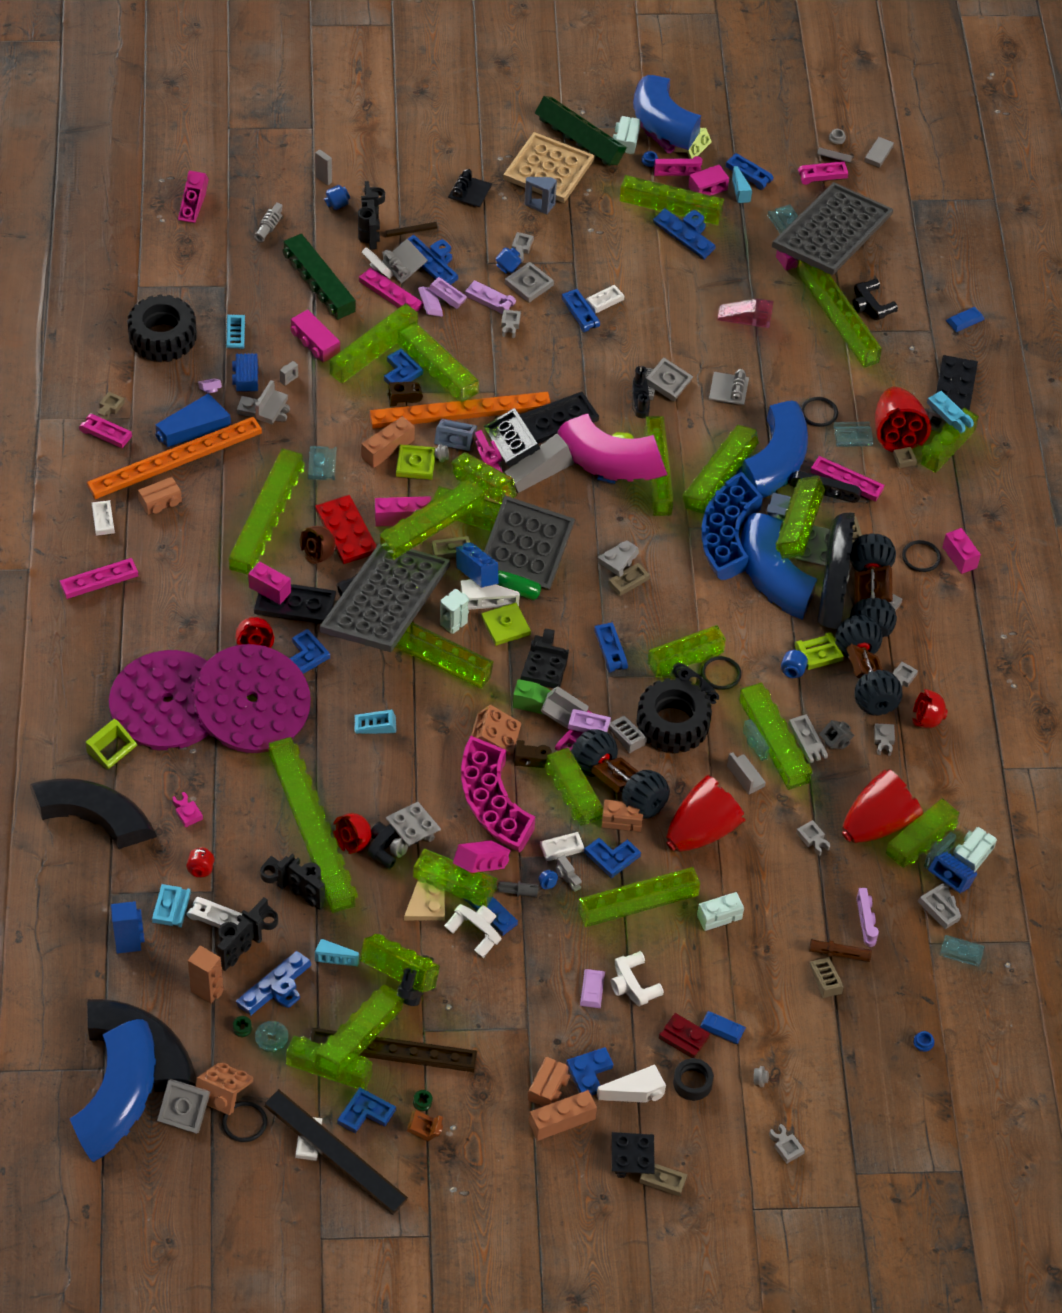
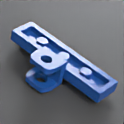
(686, 231)
(436, 263)
(276, 984)

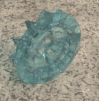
(271, 1028)

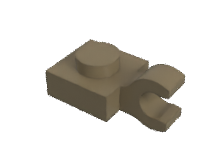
(110, 404)

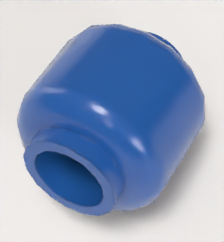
(337, 197)
(508, 260)
(794, 664)

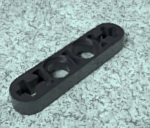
(851, 494)

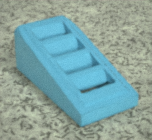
(741, 187)
(236, 320)
(383, 716)
(335, 954)

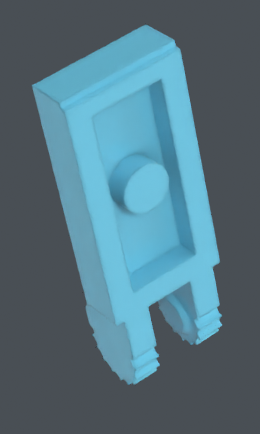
(950, 411)

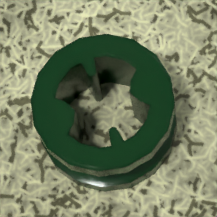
(236, 1026)
(420, 1106)

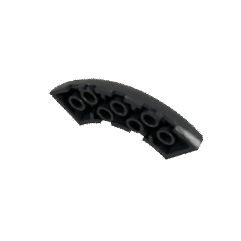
(836, 570)
(95, 804)
(169, 1052)

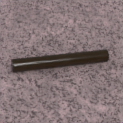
(411, 229)

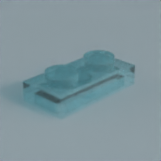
(962, 950)

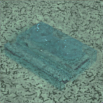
(782, 217)
(853, 434)
(322, 463)

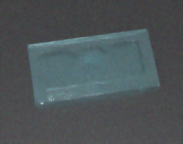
(756, 740)
(938, 848)

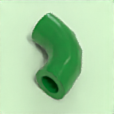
(526, 587)

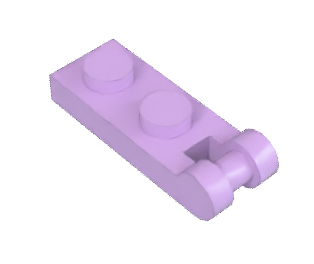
(489, 297)
(867, 918)

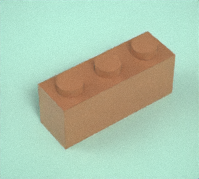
(387, 442)
(205, 974)
(562, 1115)

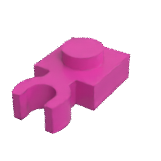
(187, 812)

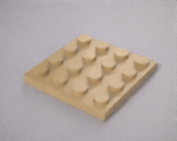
(552, 159)

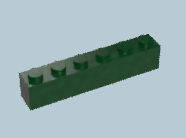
(580, 130)
(319, 276)

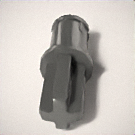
(518, 888)

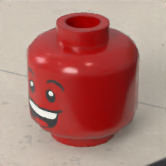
(200, 862)

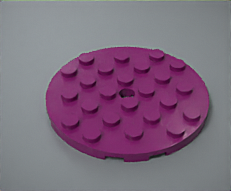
(247, 670)
(139, 696)

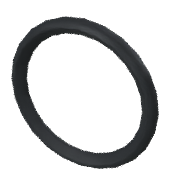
(822, 399)
(921, 569)
(726, 659)
(239, 1139)

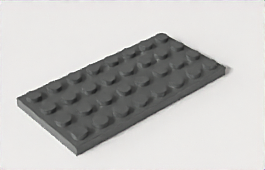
(832, 228)
(384, 598)

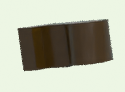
(404, 392)
(531, 755)

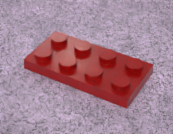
(348, 528)

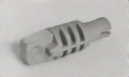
(269, 222)

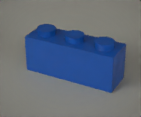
(477, 565)
(127, 927)

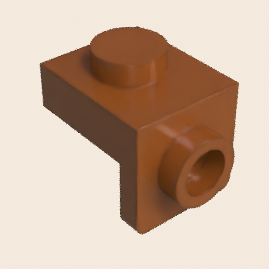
(424, 1125)

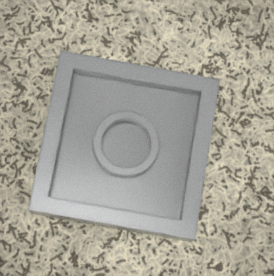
(529, 282)
(668, 379)
(183, 1106)

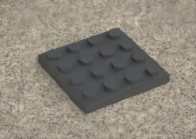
(529, 540)

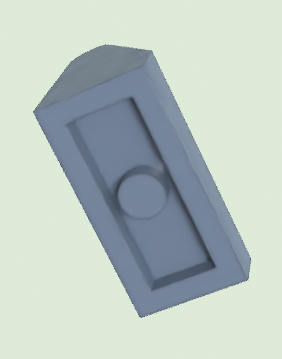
(548, 187)
(455, 434)

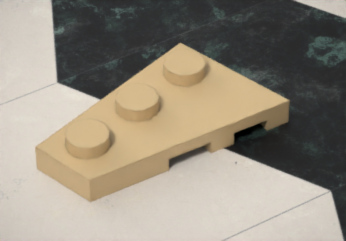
(426, 903)

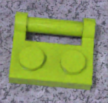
(820, 655)

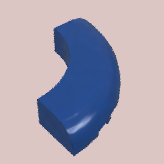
(662, 114)
(784, 453)
(723, 522)
(769, 572)
(122, 1092)

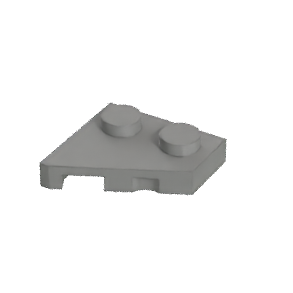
(619, 557)
(941, 905)

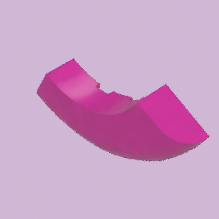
(610, 455)
(488, 798)

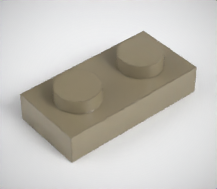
(447, 547)
(629, 580)
(665, 1180)

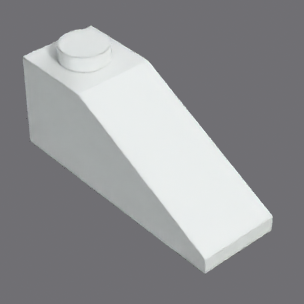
(489, 596)
(635, 1087)

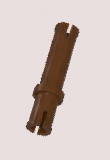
(831, 948)

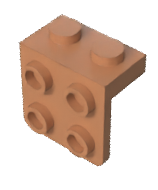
(224, 1085)

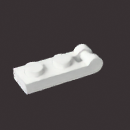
(213, 914)

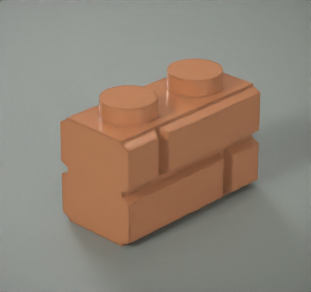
(159, 496)
(620, 817)
(548, 1082)

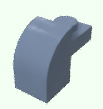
(778, 506)

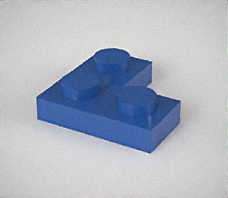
(405, 368)
(311, 651)
(612, 860)
(586, 1066)
(364, 1106)

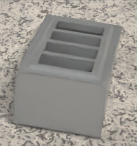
(630, 745)

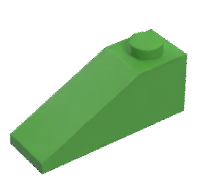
(529, 696)

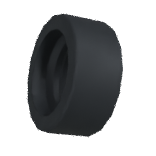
(695, 1065)

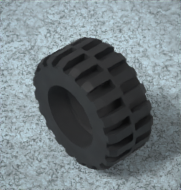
(159, 311)
(676, 695)

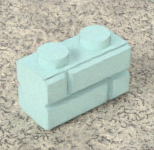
(627, 133)
(454, 611)
(975, 848)
(720, 911)

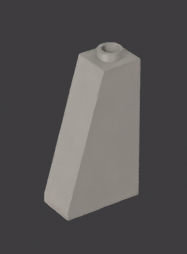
(545, 462)

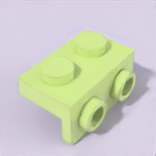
(700, 143)

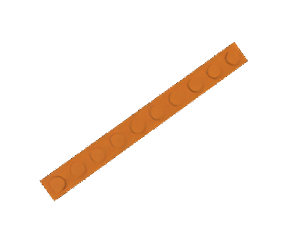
(459, 410)
(174, 457)

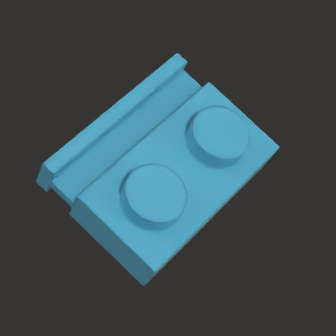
(171, 905)

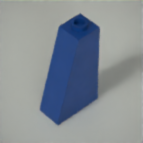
(193, 422)

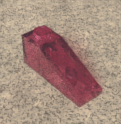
(749, 312)

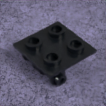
(470, 189)
(632, 1153)

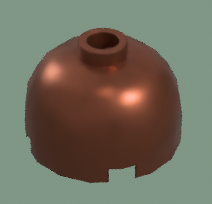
(317, 543)

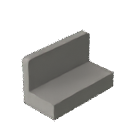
(270, 404)
(560, 704)
(745, 773)

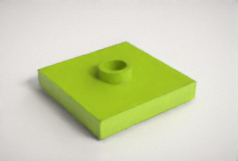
(415, 462)
(506, 624)

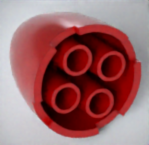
(901, 411)
(881, 809)
(703, 817)

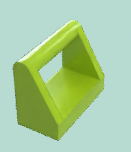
(106, 736)

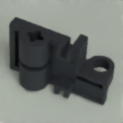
(369, 215)
(545, 662)
(301, 880)
(238, 938)

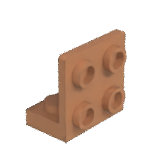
(496, 728)

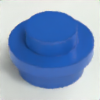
(648, 158)
(548, 879)
(924, 1041)

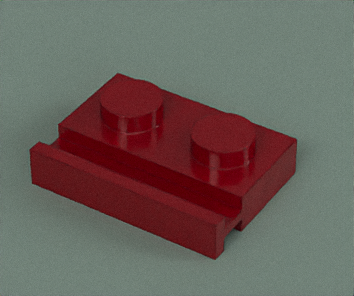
(684, 1035)

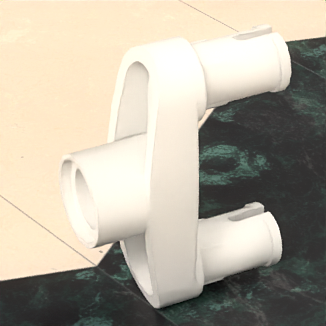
(482, 920)
(627, 983)

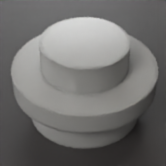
(837, 136)
(442, 453)
(398, 847)
(761, 1076)

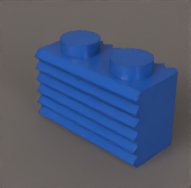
(246, 372)
(952, 872)

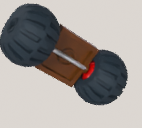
(873, 558)
(876, 689)
(643, 789)

